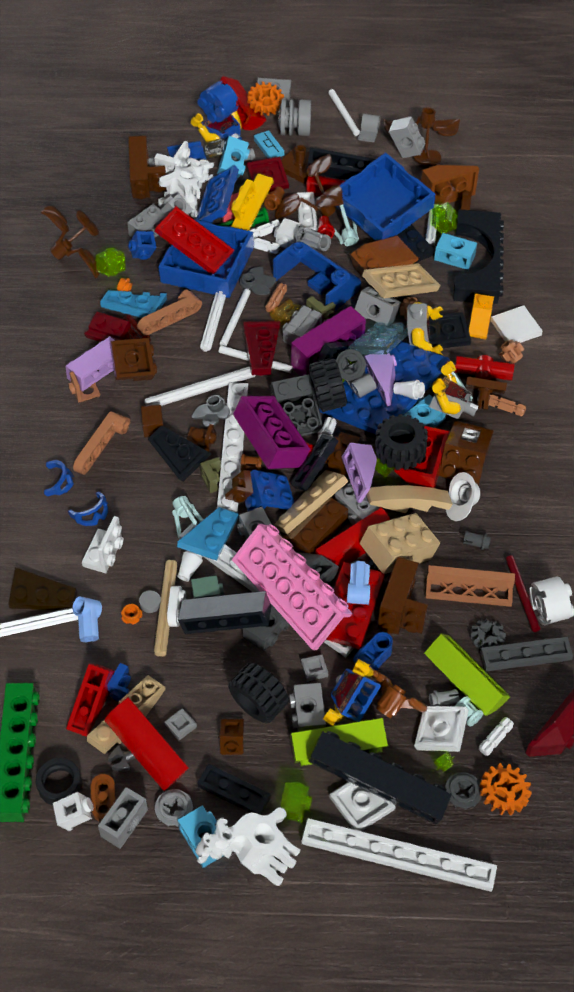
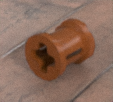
(250, 463)

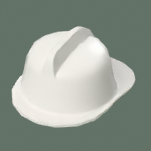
(464, 495)

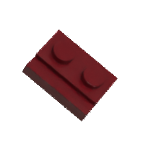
(107, 326)

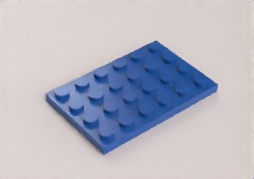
(371, 409)

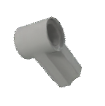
(313, 239)

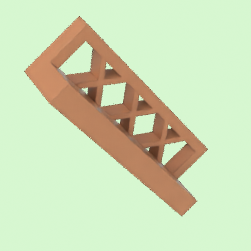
(468, 578)

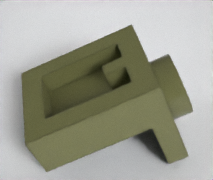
(327, 311)
(209, 473)

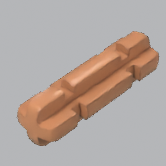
(276, 297)
(507, 405)

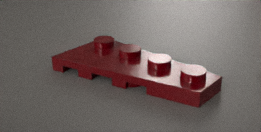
(261, 345)

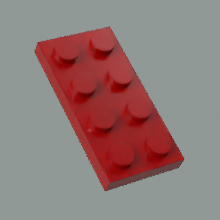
(194, 240)
(353, 629)

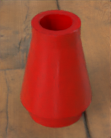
(325, 227)

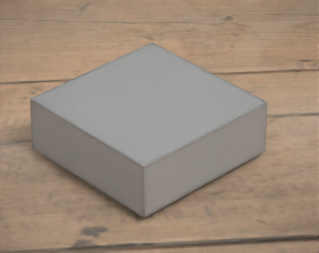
(314, 667)
(180, 724)

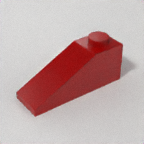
(90, 699)

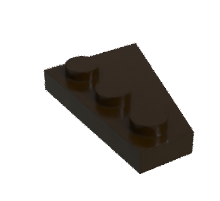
(39, 593)

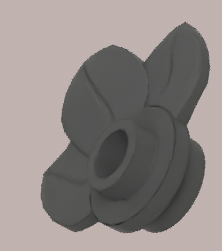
(257, 281)
(212, 411)

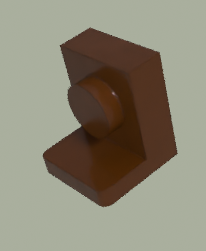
(202, 437)
(241, 487)
(231, 737)

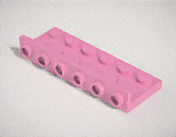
(291, 585)

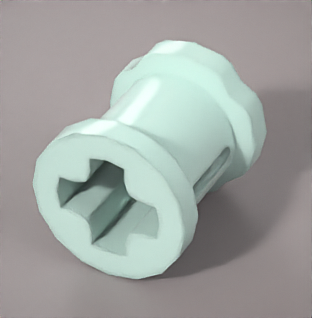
(474, 714)

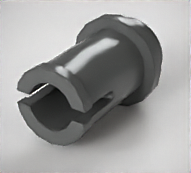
(477, 540)

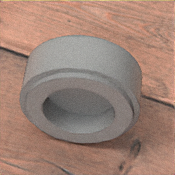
(150, 601)

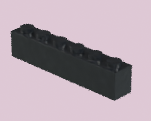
(380, 777)

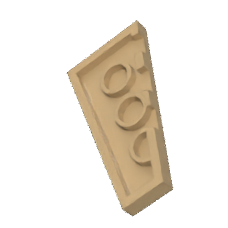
(321, 490)

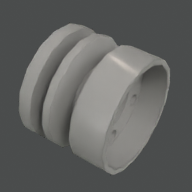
(295, 117)

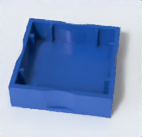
(385, 198)
(183, 272)

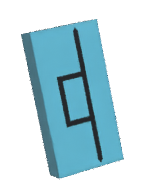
(268, 144)

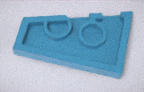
(133, 304)
(210, 535)

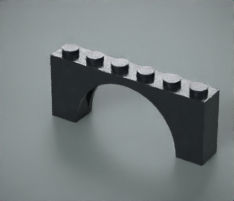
(485, 229)

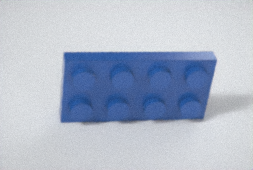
(217, 195)

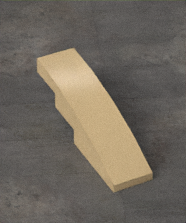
(406, 496)

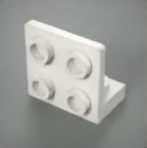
(179, 159)
(104, 547)

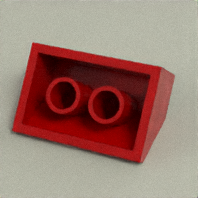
(428, 470)

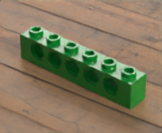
(17, 696)

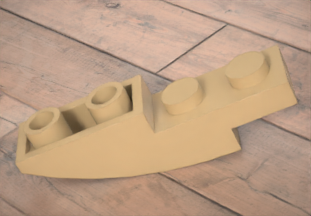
(143, 696)

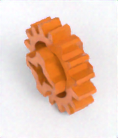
(267, 98)
(504, 797)

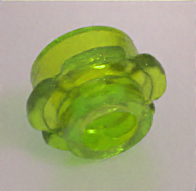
(444, 762)

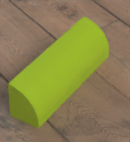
(467, 674)

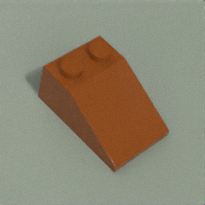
(450, 181)
(382, 254)

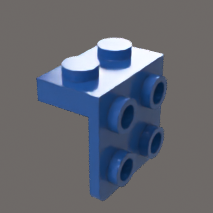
(269, 491)

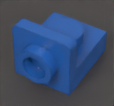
(119, 682)

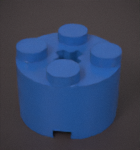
(218, 102)

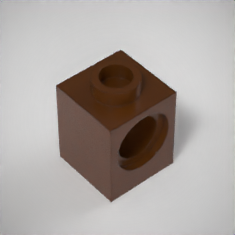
(151, 419)

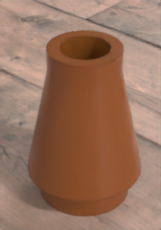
(274, 198)

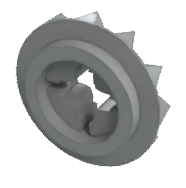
(168, 799)

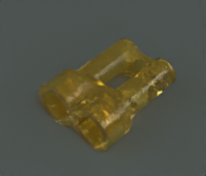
(280, 313)

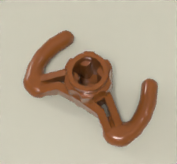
(393, 698)

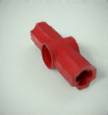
(484, 367)

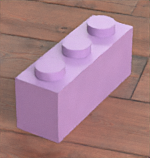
(92, 365)

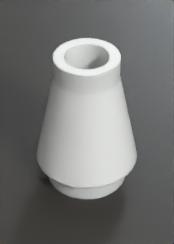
(411, 389)
(189, 565)

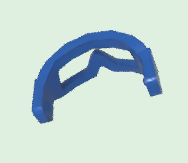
(56, 490)
(77, 516)

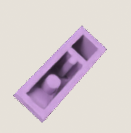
(383, 373)
(360, 467)

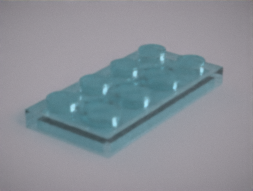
(380, 339)

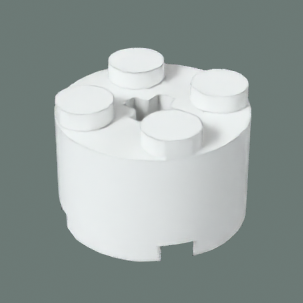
(551, 600)

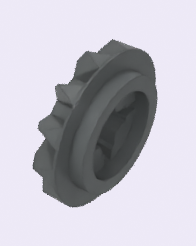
(352, 355)
(478, 634)
(465, 781)

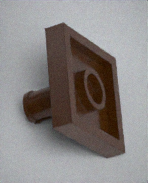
(296, 163)
(485, 388)

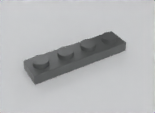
(526, 654)

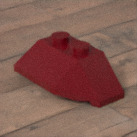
(556, 733)

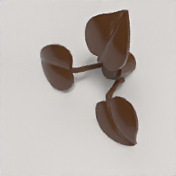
(427, 121)
(325, 203)
(63, 247)

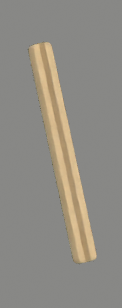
(162, 627)

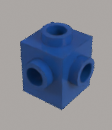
(142, 244)

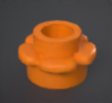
(124, 285)
(131, 609)

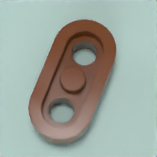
(102, 799)

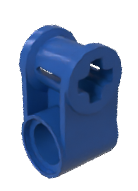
(372, 653)

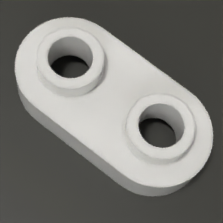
(174, 605)

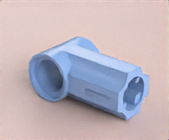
(359, 586)
(88, 612)

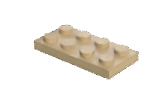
(401, 280)

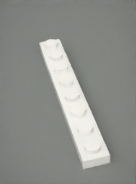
(232, 447)
(399, 855)

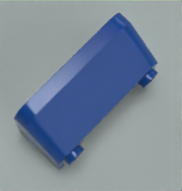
(346, 283)

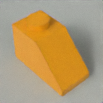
(481, 316)

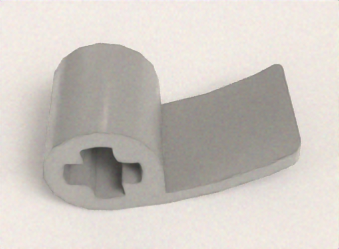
(369, 127)
(363, 385)

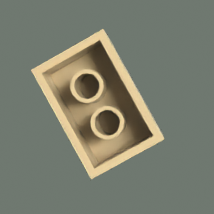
(400, 537)

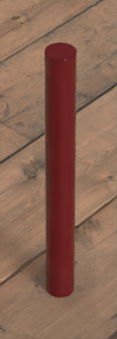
(523, 594)

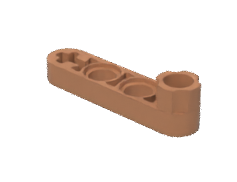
(186, 304)
(112, 423)

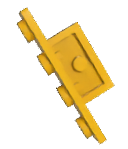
(250, 201)

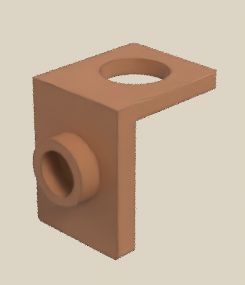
(75, 389)

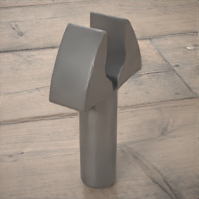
(117, 753)

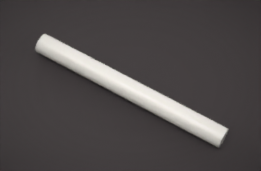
(344, 113)
(235, 317)
(243, 355)

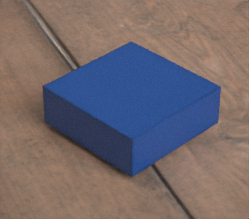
(320, 283)

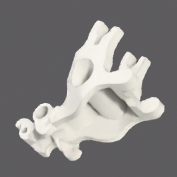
(186, 182)
(255, 843)

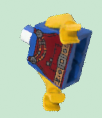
(213, 131)
(352, 694)

